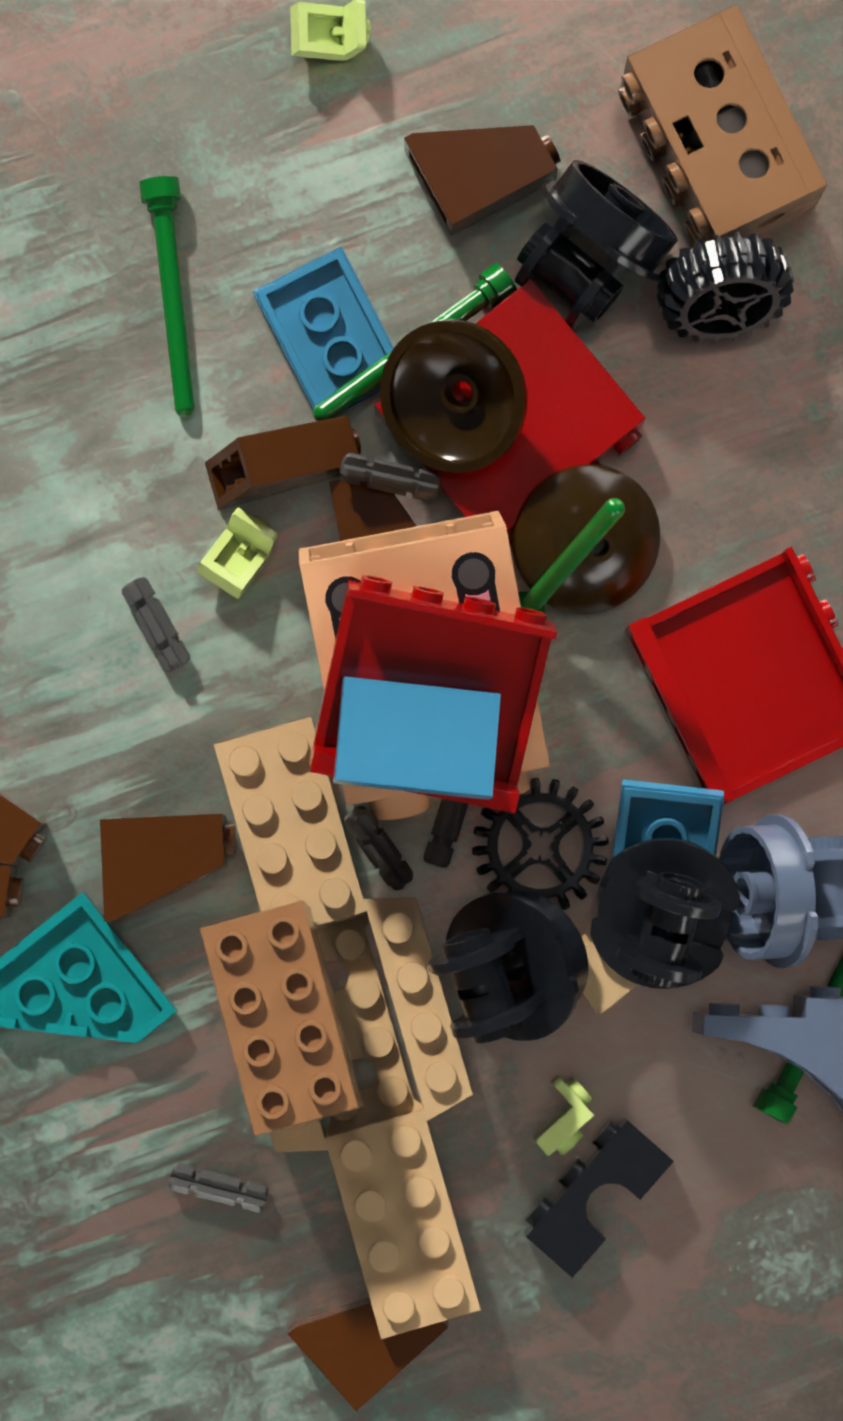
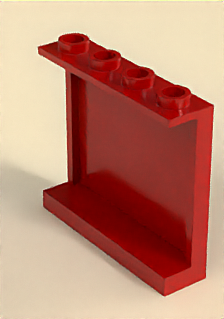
(571, 414)
(445, 645)
(748, 675)

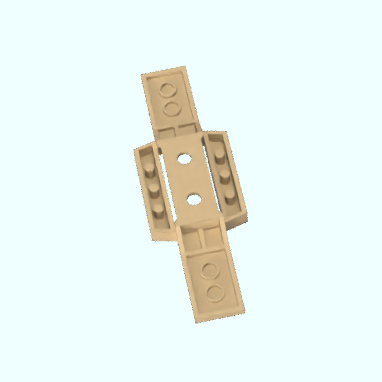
(386, 1148)

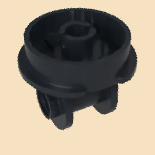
(610, 219)
(664, 913)
(513, 967)

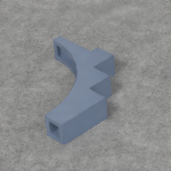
(806, 1039)

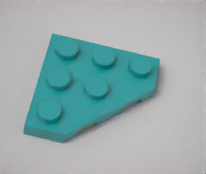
(80, 980)

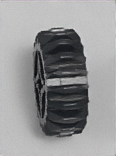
(725, 287)
(572, 818)

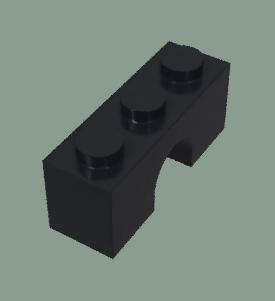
(621, 1158)

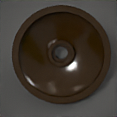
(425, 399)
(559, 512)

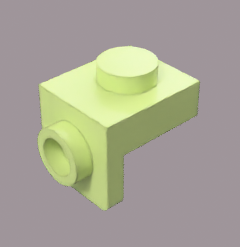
(329, 30)
(239, 553)
(565, 1130)

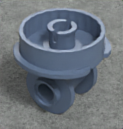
(786, 890)

